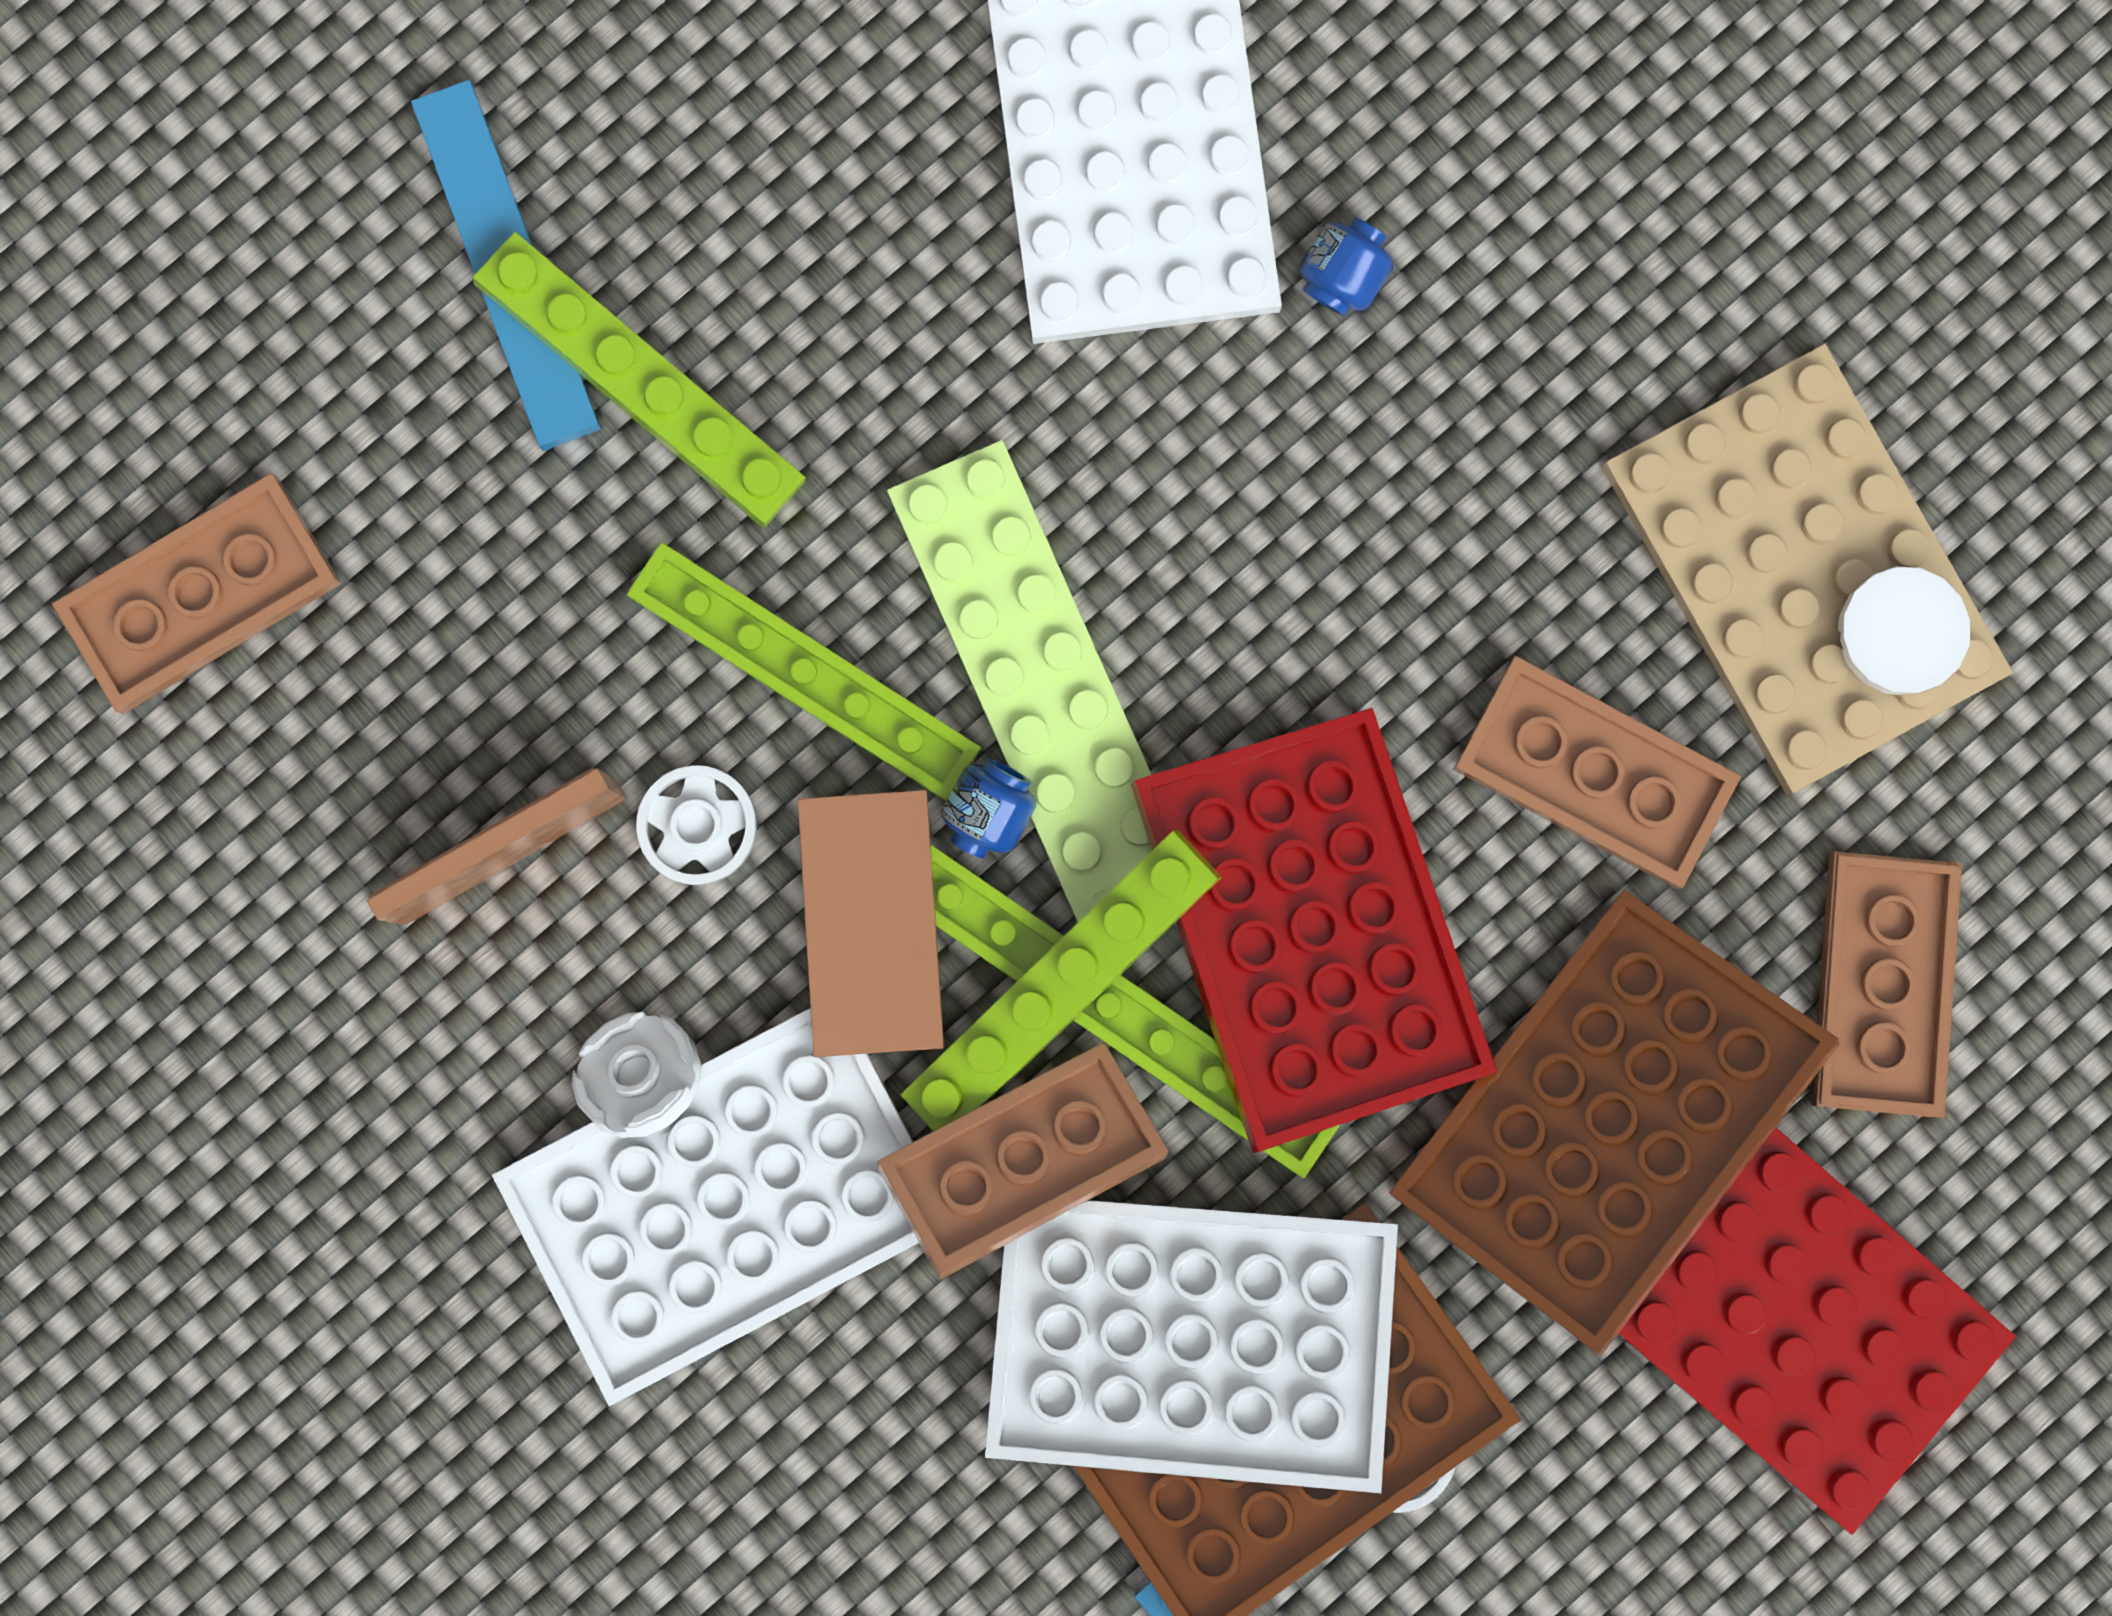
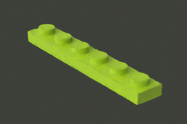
(638, 380)
(803, 671)
(1063, 982)

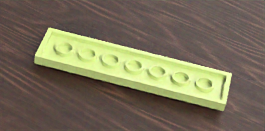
(1031, 665)

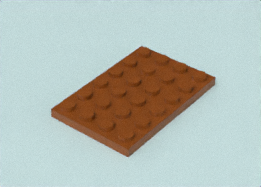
(1614, 1121)
(1240, 1543)

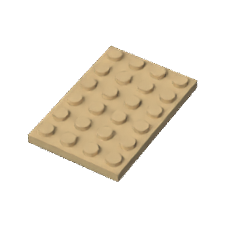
(1763, 532)

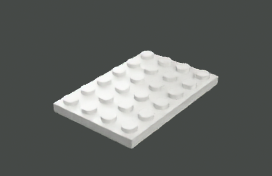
(1133, 164)
(721, 1215)
(1197, 1345)

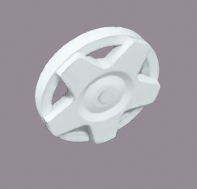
(696, 825)

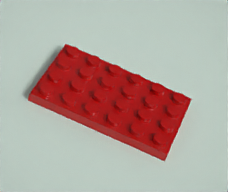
(1322, 934)
(1815, 1333)

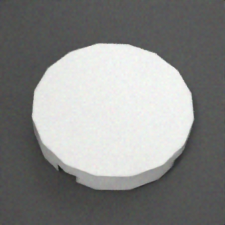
(1904, 631)
(636, 1074)

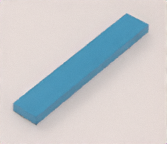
(486, 218)

